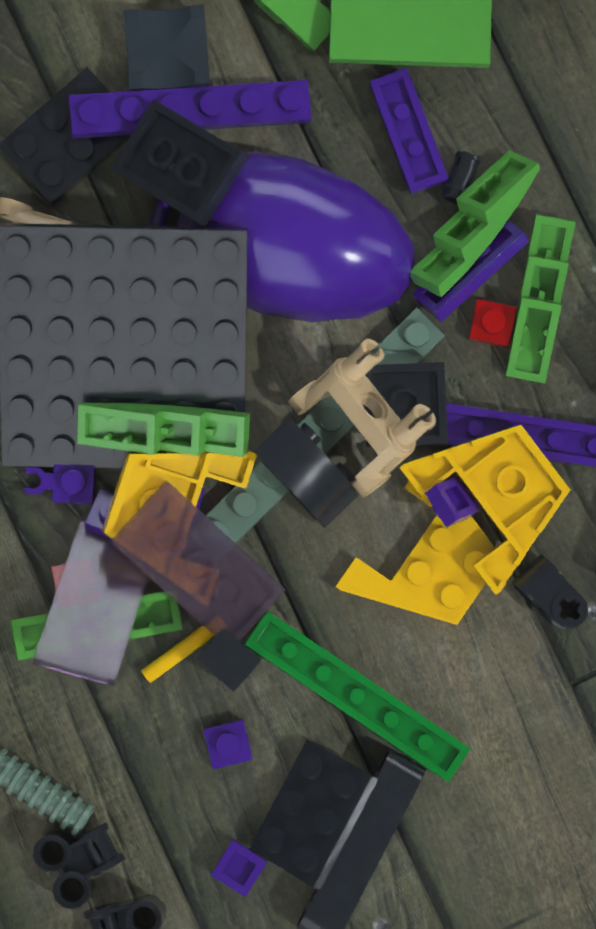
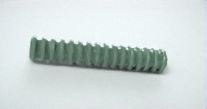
(43, 794)

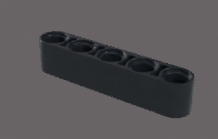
(365, 845)

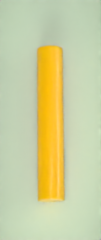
(177, 653)

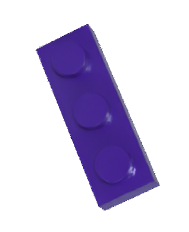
(408, 131)
(500, 250)

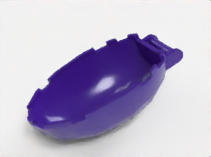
(313, 241)

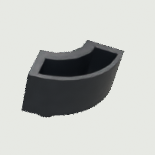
(307, 472)

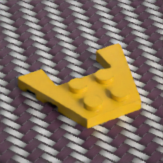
(146, 473)
(511, 485)
(435, 576)

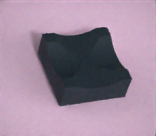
(167, 48)

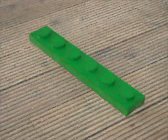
(358, 696)

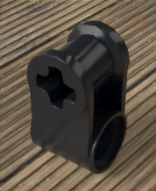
(545, 588)
(123, 914)

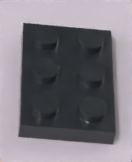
(45, 147)
(179, 163)
(313, 814)

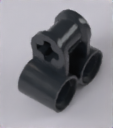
(80, 861)

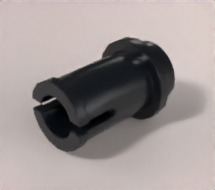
(460, 176)

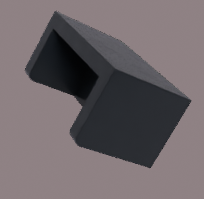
(228, 659)

